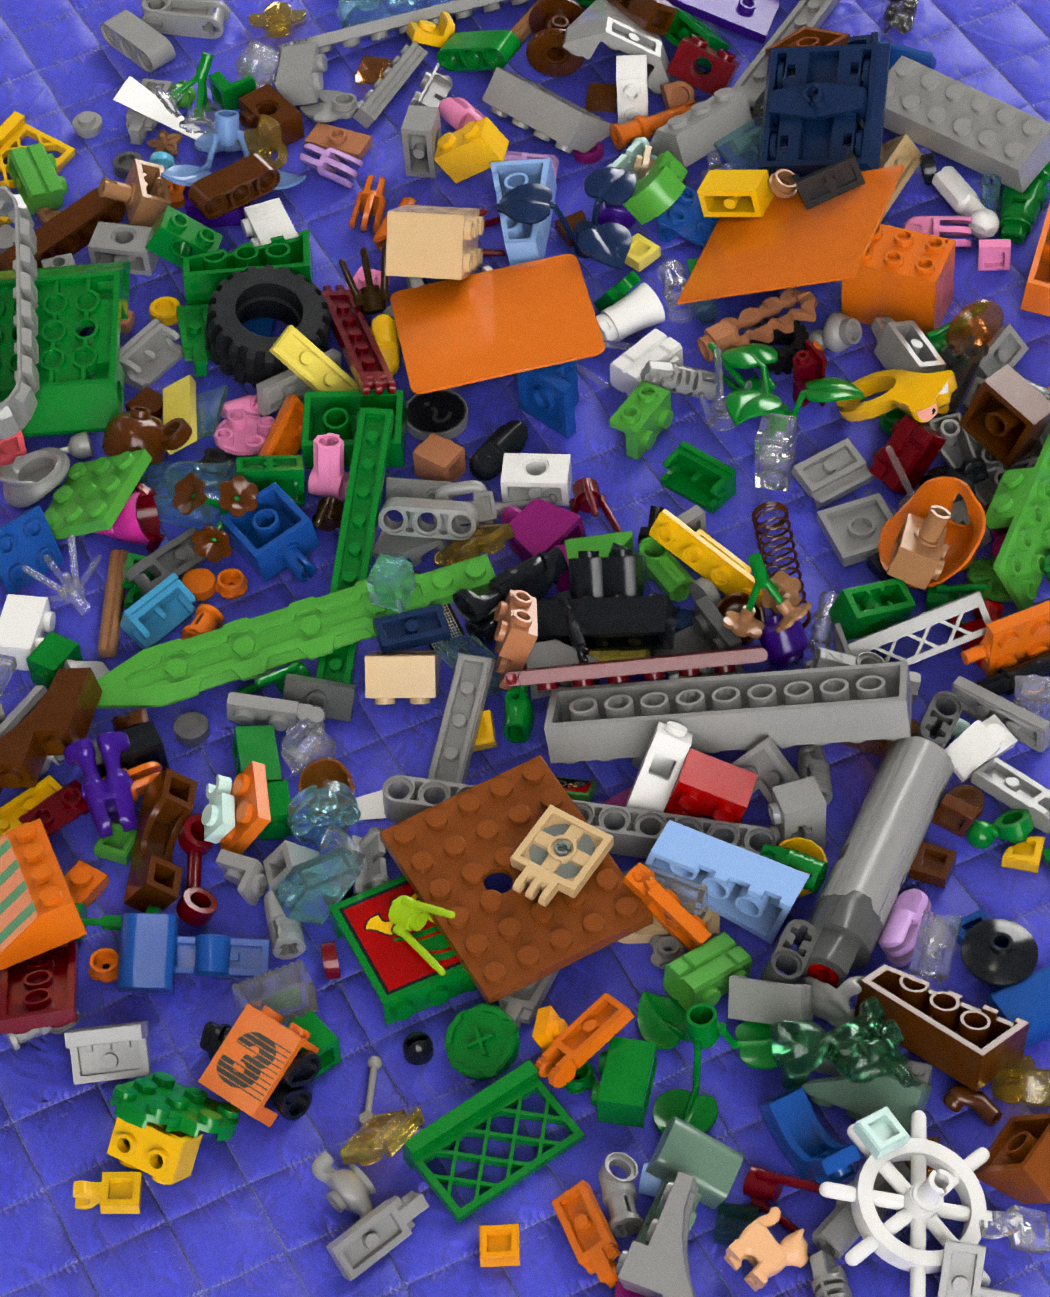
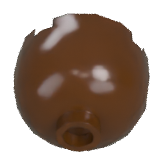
(134, 432)

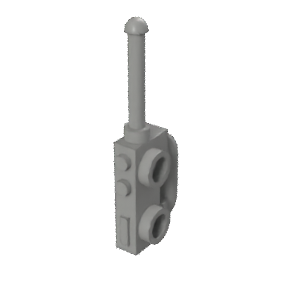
(482, 499)

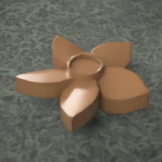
(166, 142)

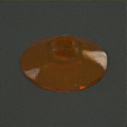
(980, 319)

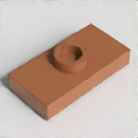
(344, 140)

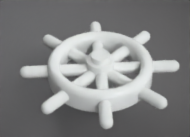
(916, 1203)

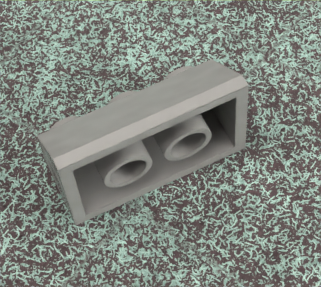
(696, 131)

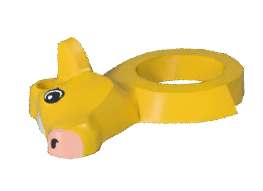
(912, 392)

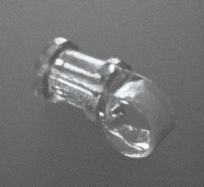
(666, 277)

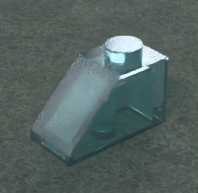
(317, 885)

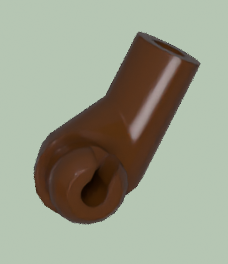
(978, 1101)

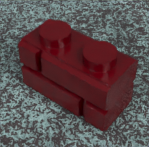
(916, 449)

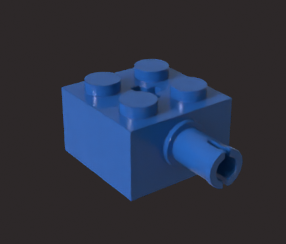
(274, 535)

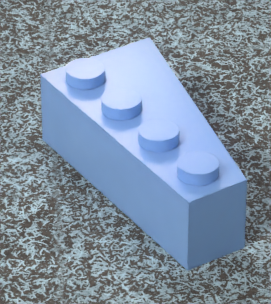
(521, 240)
(739, 883)

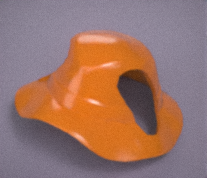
(962, 539)

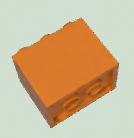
(902, 278)

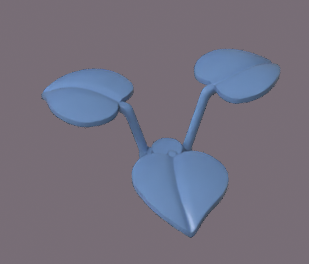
(221, 139)

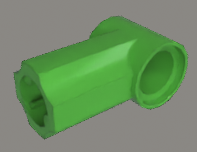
(665, 570)

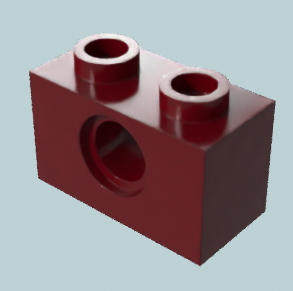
(685, 65)

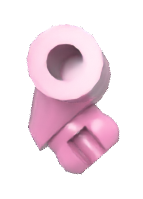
(246, 403)

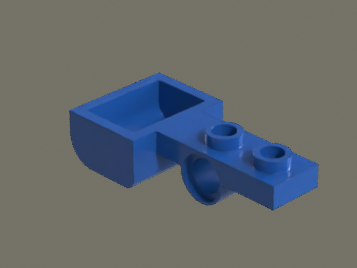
(155, 954)
(1024, 1000)

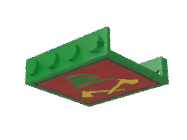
(391, 965)

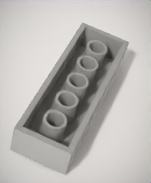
(965, 124)

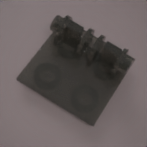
(900, 15)

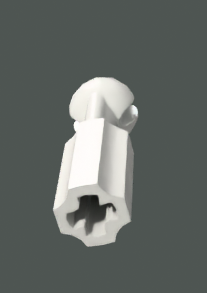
(965, 202)

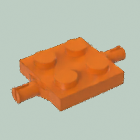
(1012, 640)

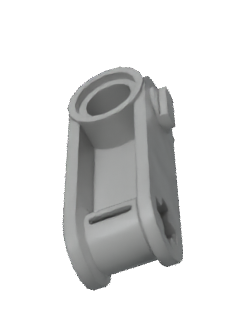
(186, 17)

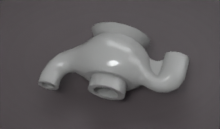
(347, 1187)

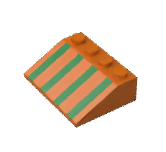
(34, 897)

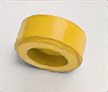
(164, 310)

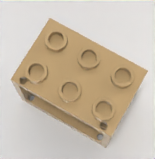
(433, 242)

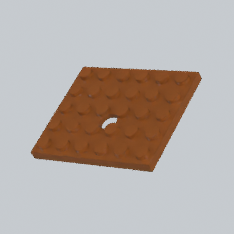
(506, 936)

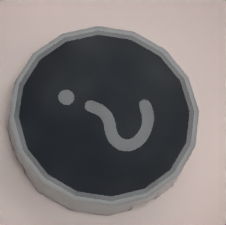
(437, 412)

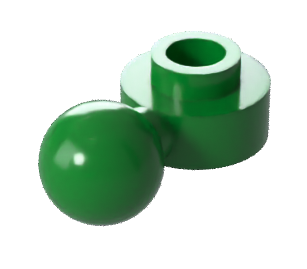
(1009, 826)

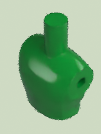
(518, 715)

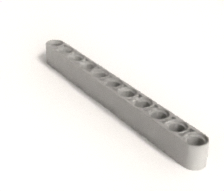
(632, 828)

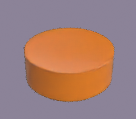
(200, 583)

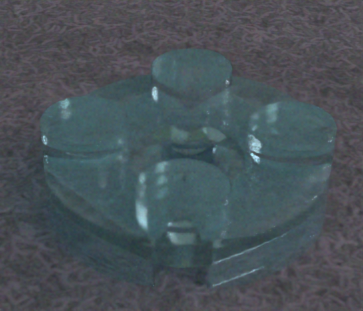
(335, 803)

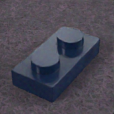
(411, 629)

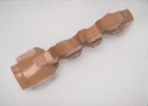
(726, 331)

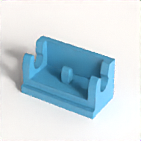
(158, 612)

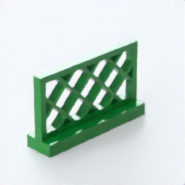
(466, 1122)

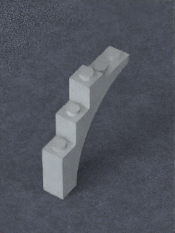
(663, 1265)

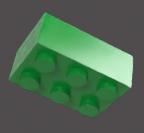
(339, 413)

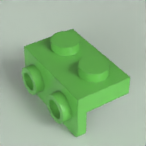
(643, 417)

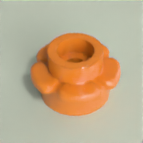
(231, 583)
(101, 959)

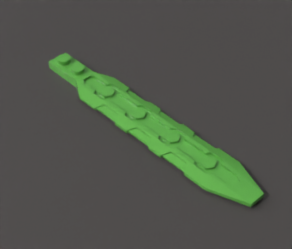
(258, 644)

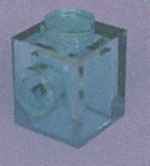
(391, 582)

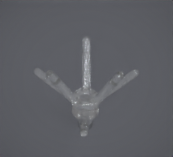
(72, 588)

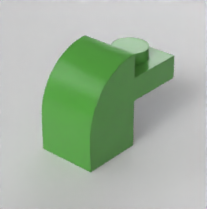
(657, 189)

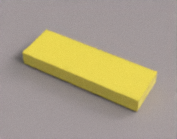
(310, 363)
(180, 402)

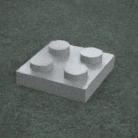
(854, 527)

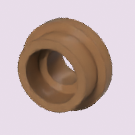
(782, 184)

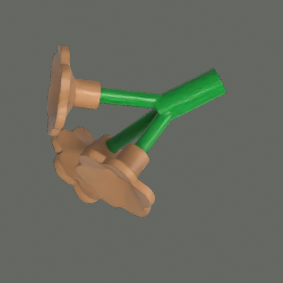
(779, 595)

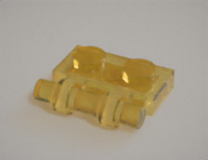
(486, 538)

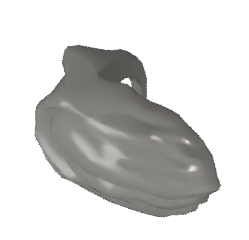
(833, 1003)

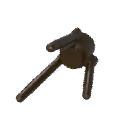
(371, 298)
(328, 514)

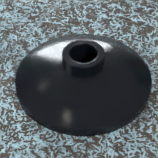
(995, 964)

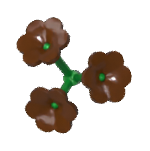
(236, 497)

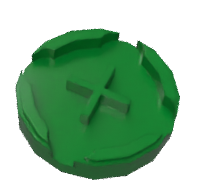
(482, 1042)

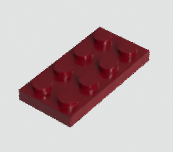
(40, 991)

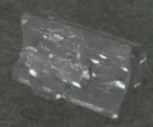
(935, 946)

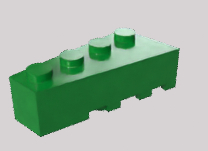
(208, 269)

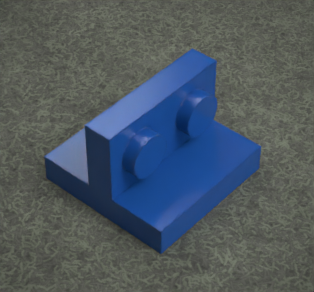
(551, 396)

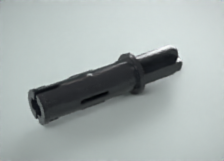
(1004, 679)

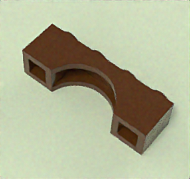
(163, 812)

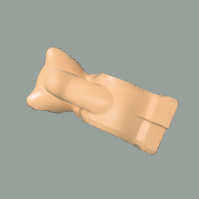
(764, 1252)

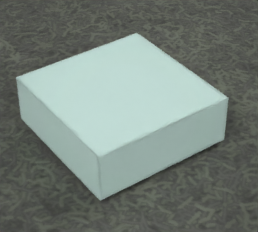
(881, 1132)

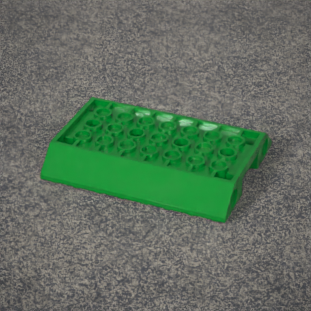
(77, 374)

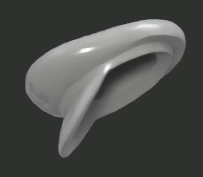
(33, 476)

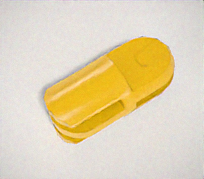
(386, 335)

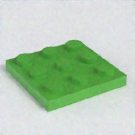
(95, 493)

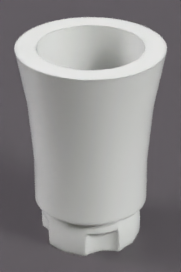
(631, 314)

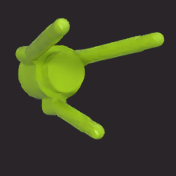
(412, 915)

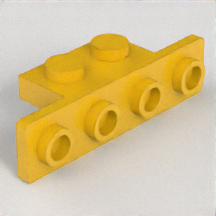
(703, 555)

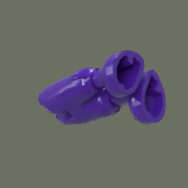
(109, 794)

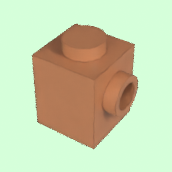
(439, 459)

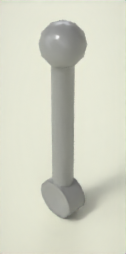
(374, 1064)

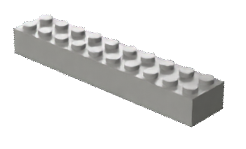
(732, 711)

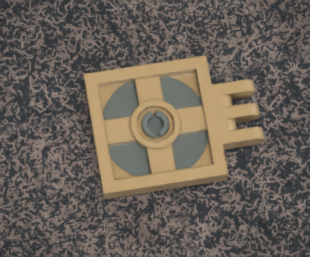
(558, 855)

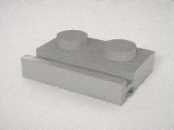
(832, 473)

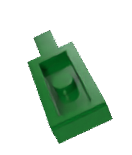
(192, 336)

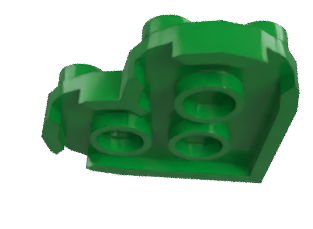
(178, 1107)

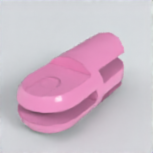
(458, 112)

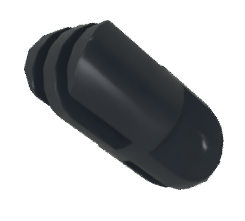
(488, 458)

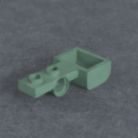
(695, 1154)

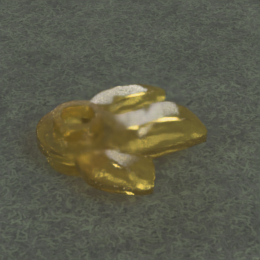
(277, 18)
(265, 140)
(1023, 1084)

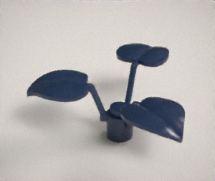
(604, 244)

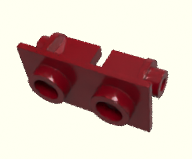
(806, 367)
(58, 808)

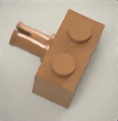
(142, 192)
(920, 548)

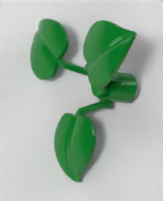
(750, 403)
(668, 1023)

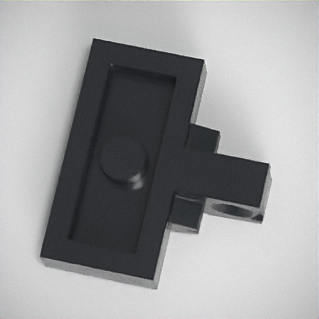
(971, 471)

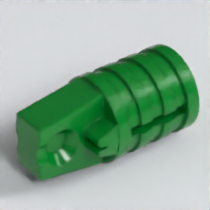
(802, 861)

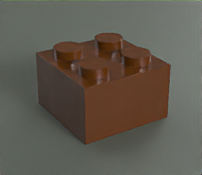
(1007, 416)

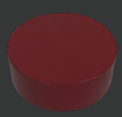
(330, 960)

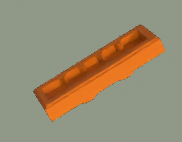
(286, 431)

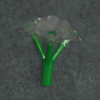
(202, 117)

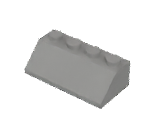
(545, 112)

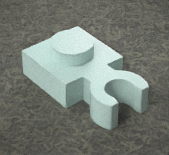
(219, 814)

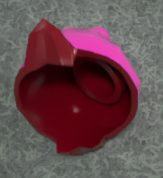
(138, 520)

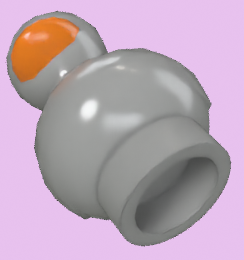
(838, 333)

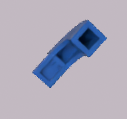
(804, 1139)

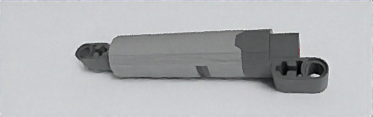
(873, 857)

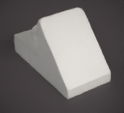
(979, 745)

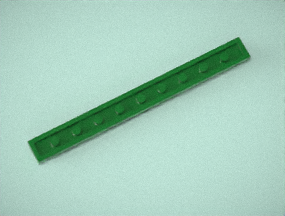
(359, 524)

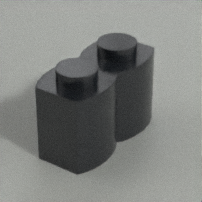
(606, 575)

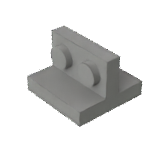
(109, 1052)

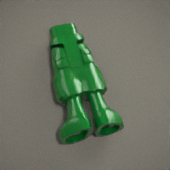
(1020, 209)

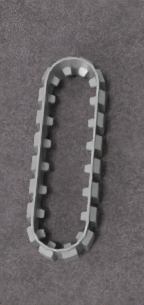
(21, 403)

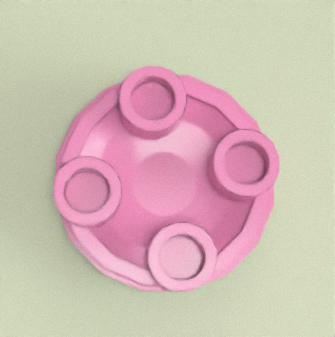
(242, 433)

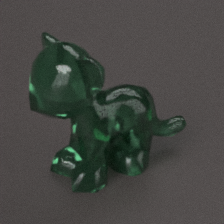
(856, 1048)

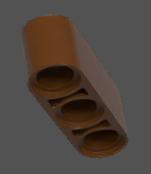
(233, 186)

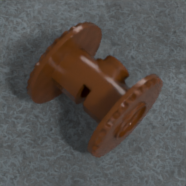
(545, 48)

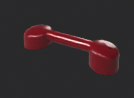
(195, 904)

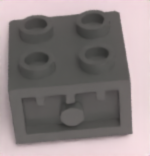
(704, 635)

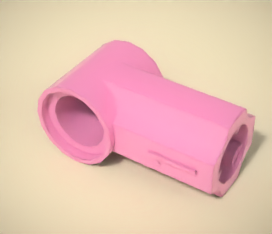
(328, 473)

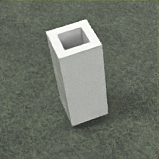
(660, 767)

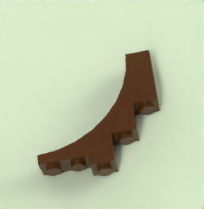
(50, 727)

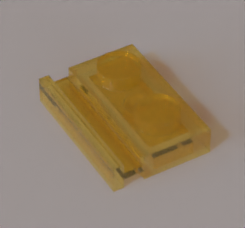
(381, 1135)

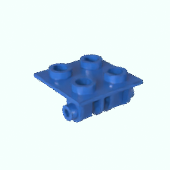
(686, 220)
(25, 543)

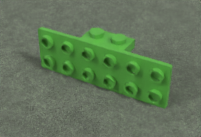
(1024, 507)

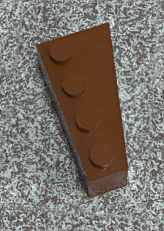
(944, 1030)

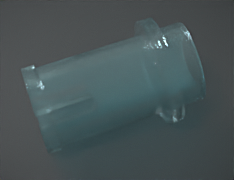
(991, 192)
(706, 311)

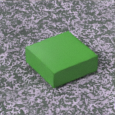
(117, 847)

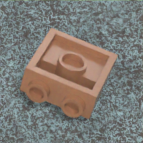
(515, 632)

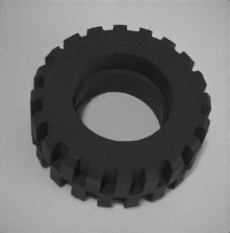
(257, 295)

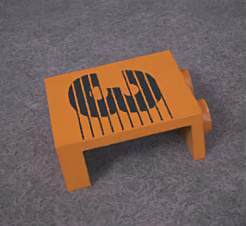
(255, 1060)

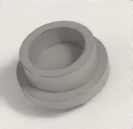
(87, 124)

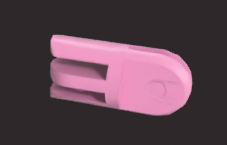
(932, 226)

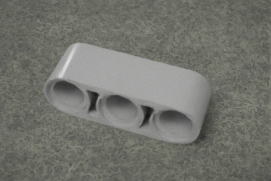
(137, 41)
(414, 526)

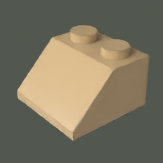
(402, 676)

